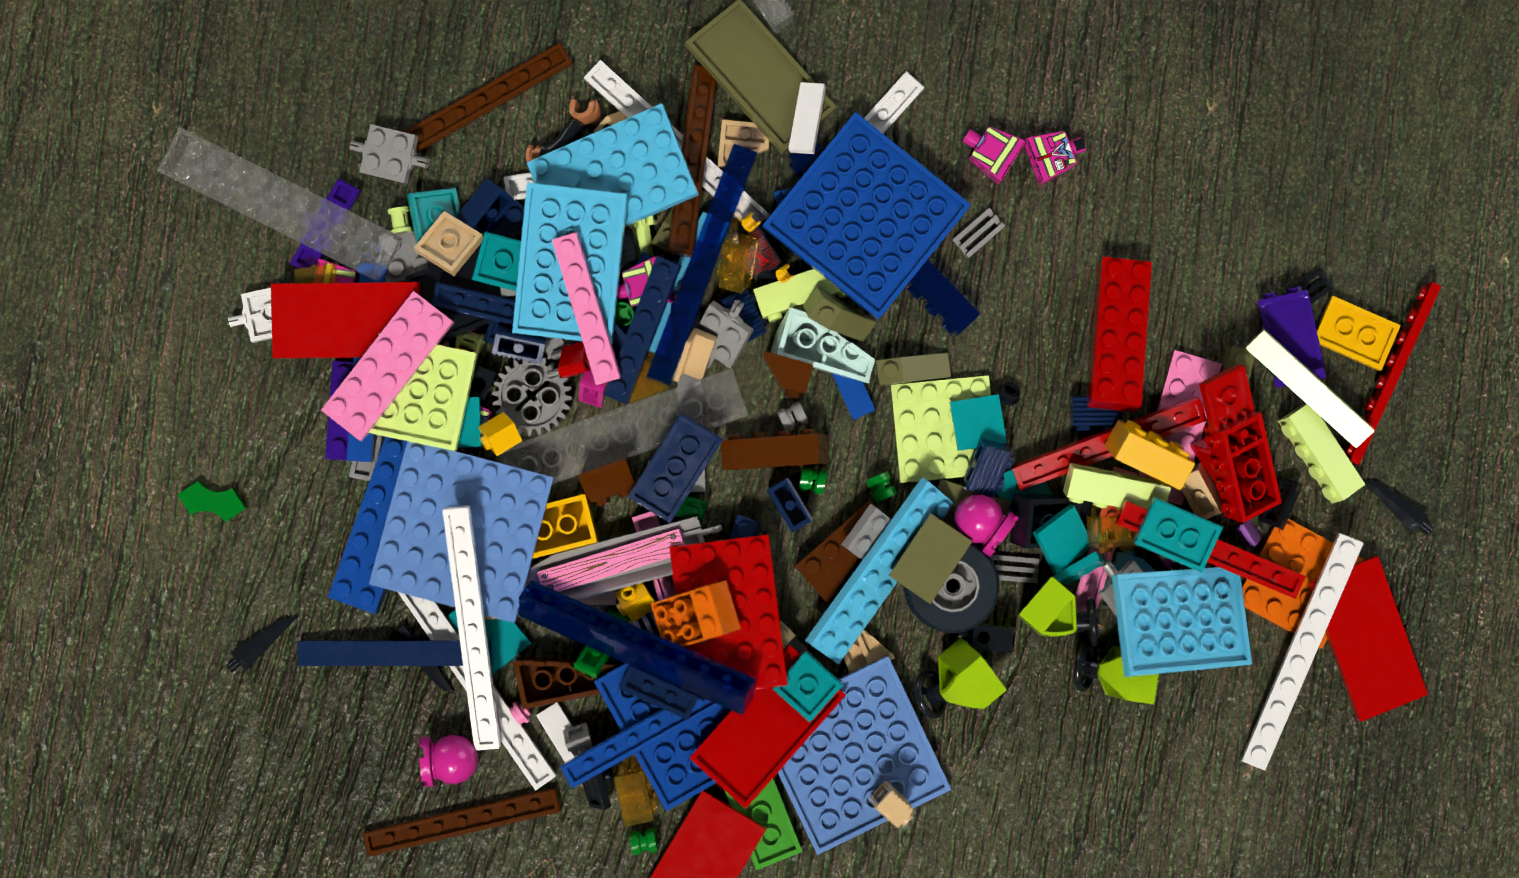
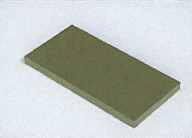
(753, 71)

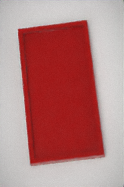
(333, 317)
(1372, 644)
(754, 746)
(710, 842)

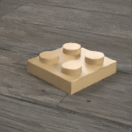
(448, 243)

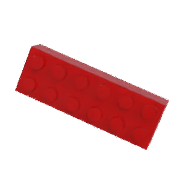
(1119, 334)

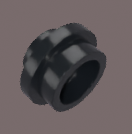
(1008, 393)

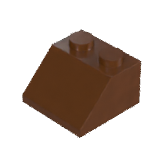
(789, 374)
(607, 482)

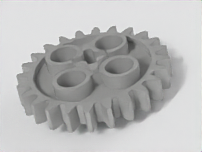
(547, 413)

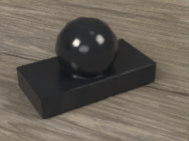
(597, 788)

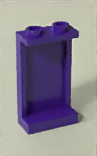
(1293, 325)

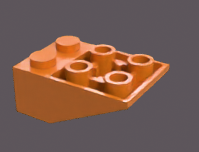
(696, 615)

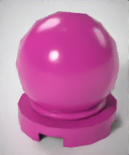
(983, 521)
(449, 760)

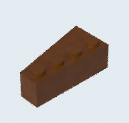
(775, 451)
(830, 561)
(553, 680)

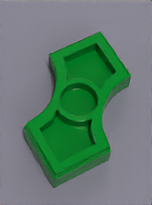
(200, 498)

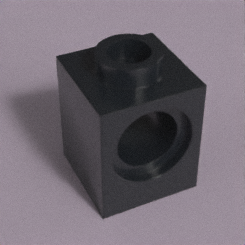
(489, 377)

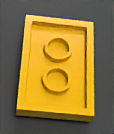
(1356, 333)

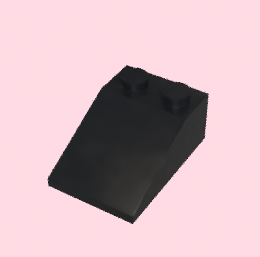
(1035, 511)

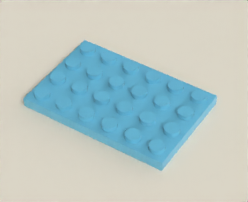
(629, 158)
(541, 293)
(1181, 621)

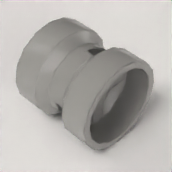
(787, 419)

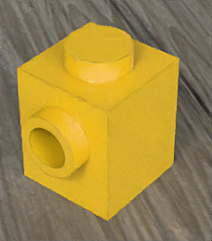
(499, 434)
(634, 601)

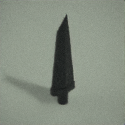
(1406, 512)
(253, 648)
(433, 672)

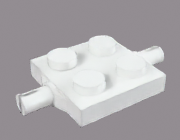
(255, 315)

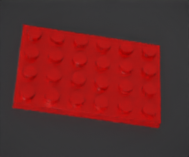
(750, 577)

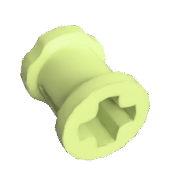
(400, 219)
(478, 342)

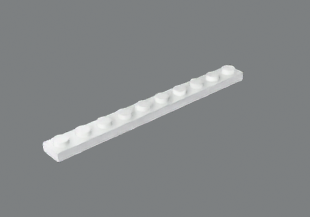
(631, 103)
(471, 627)
(1301, 651)
(511, 733)

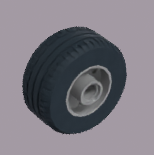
(970, 601)

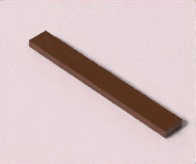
(490, 96)
(694, 149)
(461, 821)

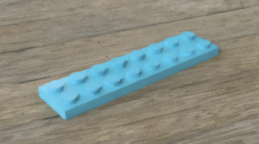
(870, 581)

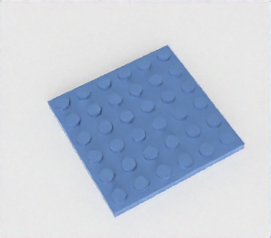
(505, 517)
(853, 751)

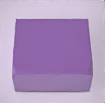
(1249, 533)

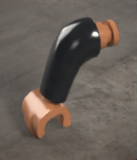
(572, 130)

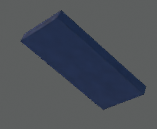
(675, 467)

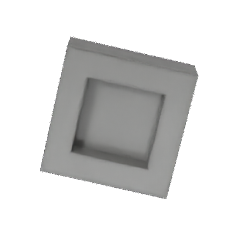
(577, 737)

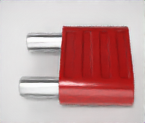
(572, 361)

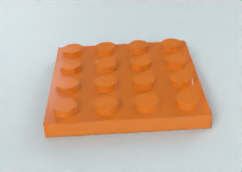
(1296, 550)

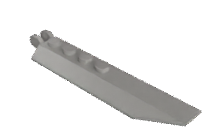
(691, 534)

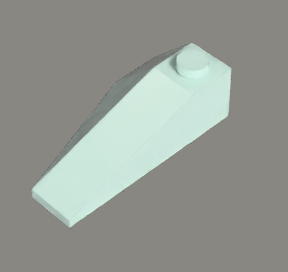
(825, 349)

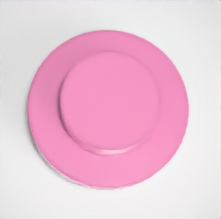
(519, 714)

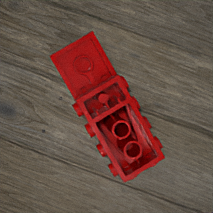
(1236, 447)

